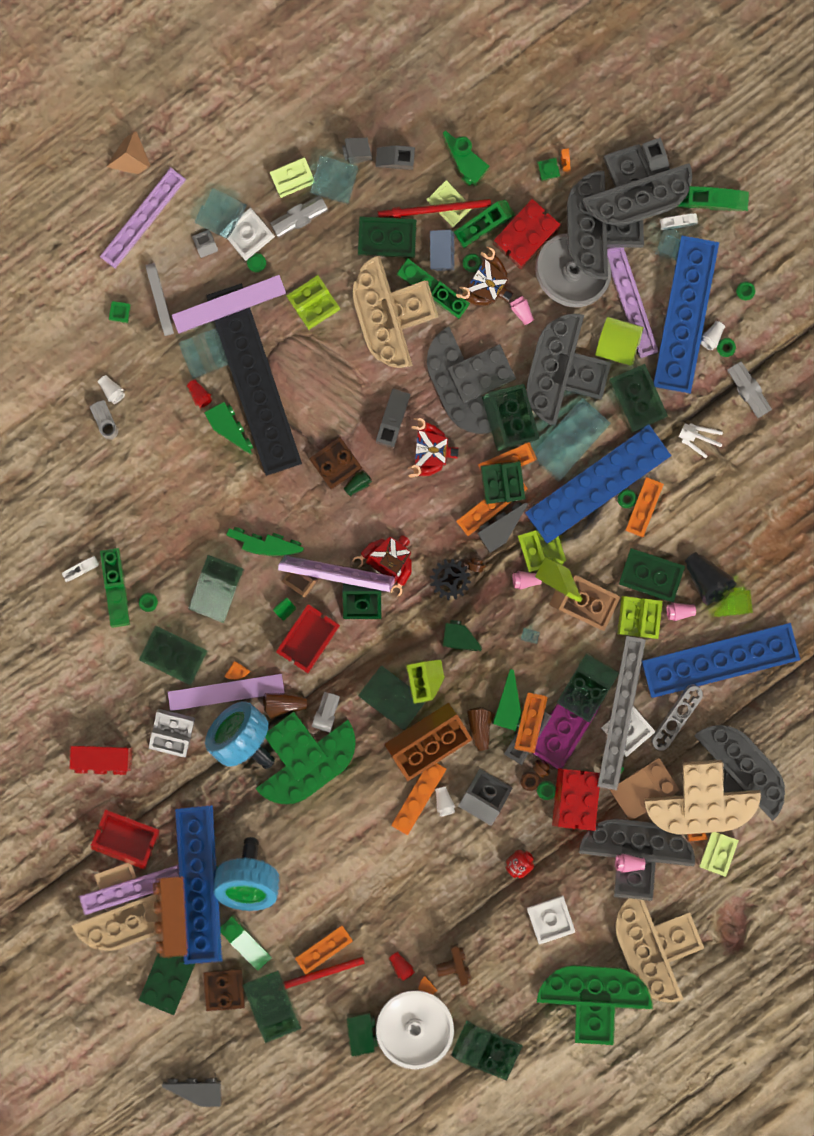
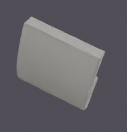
(171, 733)

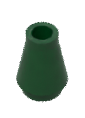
(357, 483)

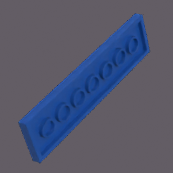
(686, 314)
(598, 484)
(721, 660)
(198, 871)

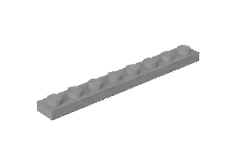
(621, 713)

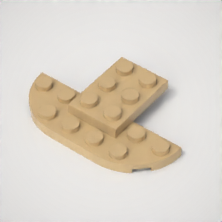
(387, 313)
(704, 804)
(121, 923)
(652, 947)

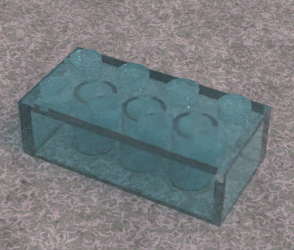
(570, 439)

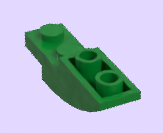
(716, 199)
(441, 294)
(272, 546)
(115, 587)

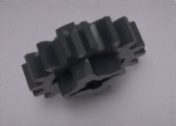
(453, 589)

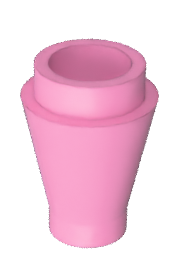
(522, 310)
(524, 580)
(678, 611)
(629, 863)

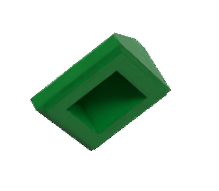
(284, 609)

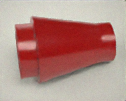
(199, 394)
(401, 966)

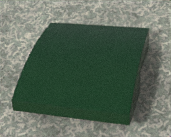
(502, 482)

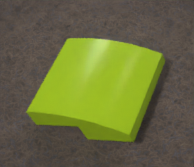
(313, 302)
(619, 341)
(536, 549)
(639, 617)

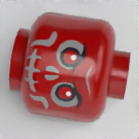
(520, 864)

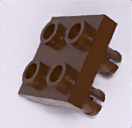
(335, 463)
(455, 966)
(224, 990)

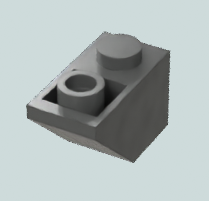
(356, 150)
(655, 156)
(395, 157)

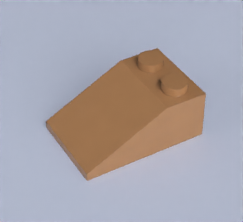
(595, 607)
(647, 782)

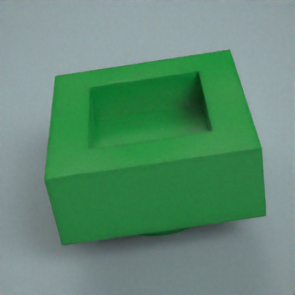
(548, 169)
(119, 312)

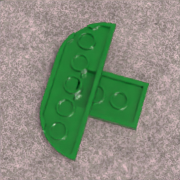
(306, 761)
(596, 995)

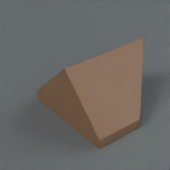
(130, 156)
(300, 583)

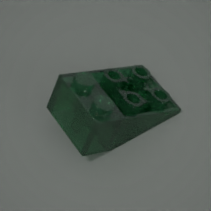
(216, 588)
(588, 687)
(272, 1006)
(486, 1050)

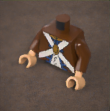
(488, 282)

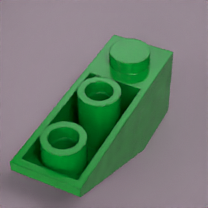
(224, 424)

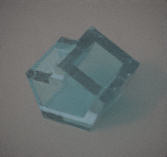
(530, 636)

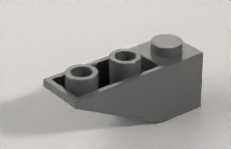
(393, 418)
(497, 534)
(202, 1093)

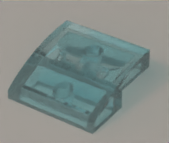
(334, 180)
(220, 213)
(203, 353)

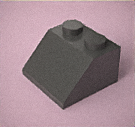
(485, 797)

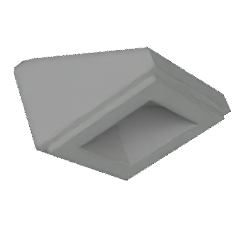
(205, 243)

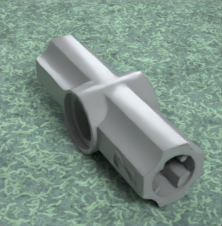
(299, 216)
(749, 389)

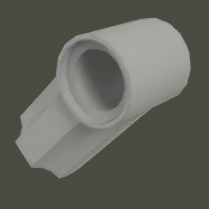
(104, 418)
(325, 715)

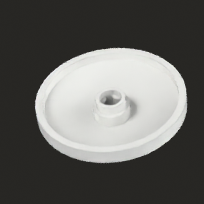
(415, 1029)

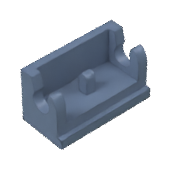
(442, 250)

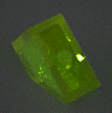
(735, 603)

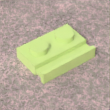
(292, 177)
(448, 194)
(718, 853)

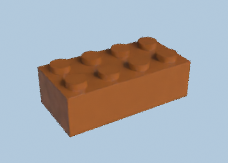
(428, 741)
(171, 916)

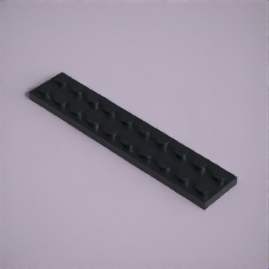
(256, 388)

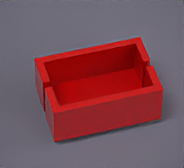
(526, 234)
(308, 638)
(100, 759)
(576, 799)
(125, 839)

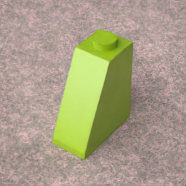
(425, 679)

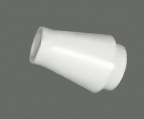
(712, 336)
(112, 391)
(444, 802)

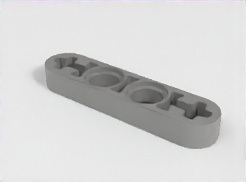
(159, 299)
(679, 718)

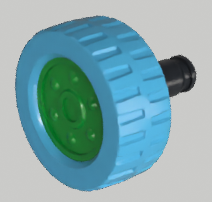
(239, 735)
(246, 881)

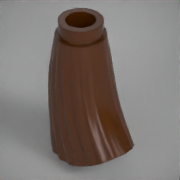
(282, 703)
(480, 722)

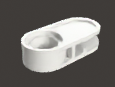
(679, 221)
(80, 569)

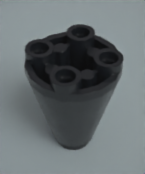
(708, 579)

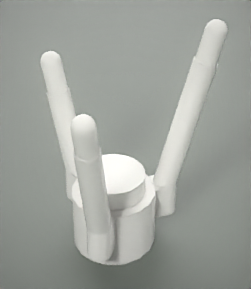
(689, 433)

